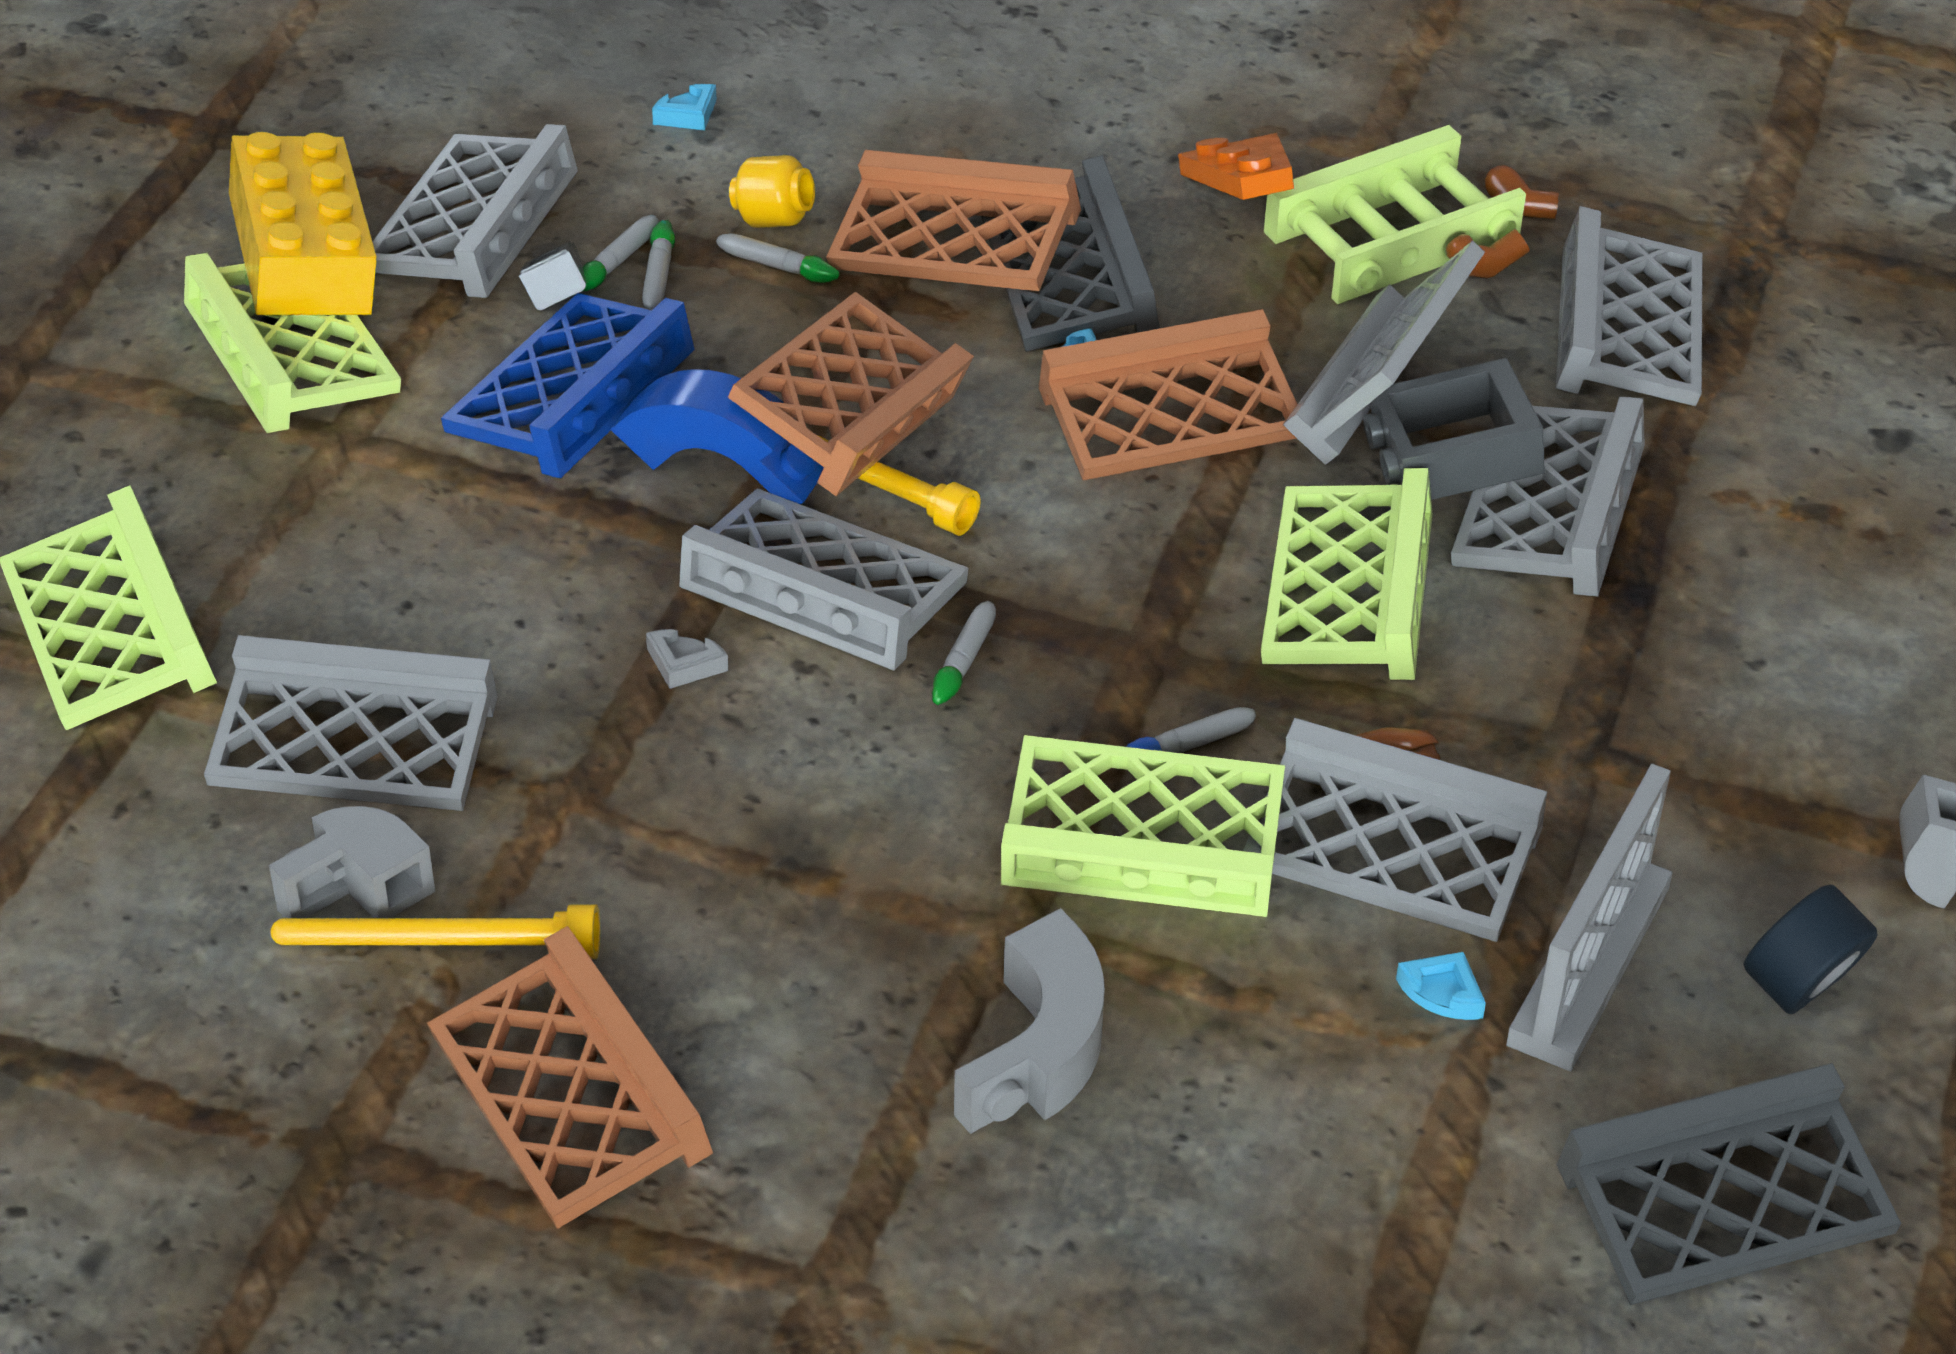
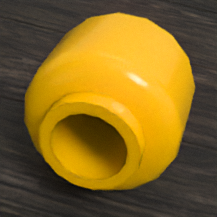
(772, 191)

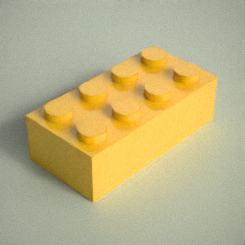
(301, 225)

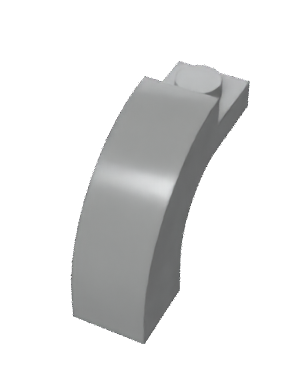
(1047, 1065)

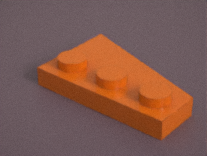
(1240, 167)

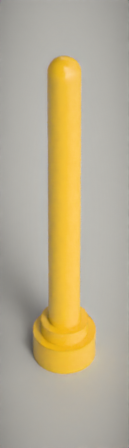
(950, 505)
(580, 918)

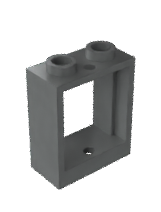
(1467, 461)

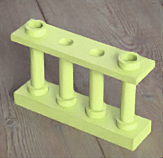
(1380, 178)

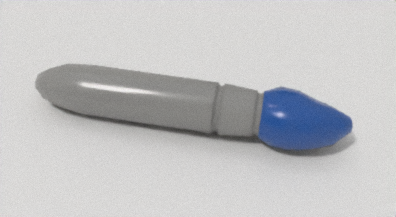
(1199, 732)

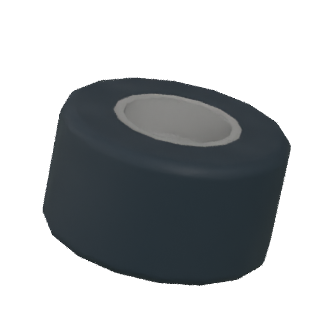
(1810, 948)

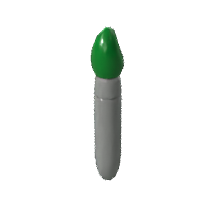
(618, 251)
(658, 265)
(810, 267)
(949, 677)

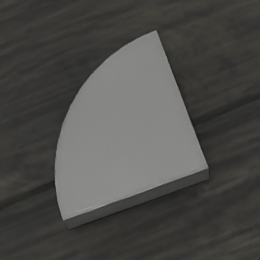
(685, 658)

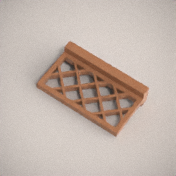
(959, 191)
(1158, 361)
(885, 413)
(626, 1060)

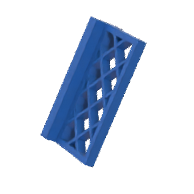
(592, 396)

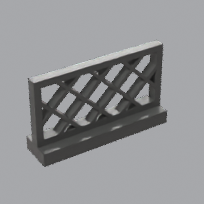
(1116, 255)
(1713, 1125)

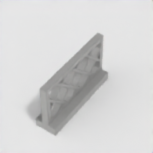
(502, 219)
(1588, 303)
(1374, 357)
(1596, 495)
(815, 598)
(362, 683)
(1410, 789)
(1597, 935)

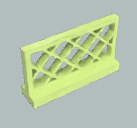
(268, 376)
(1399, 587)
(156, 603)
(1138, 863)

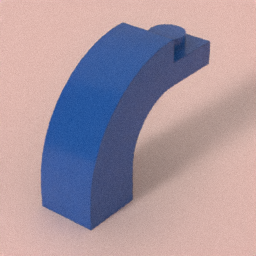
(695, 412)

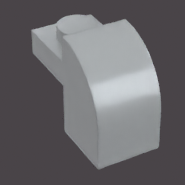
(1929, 840)
(355, 854)

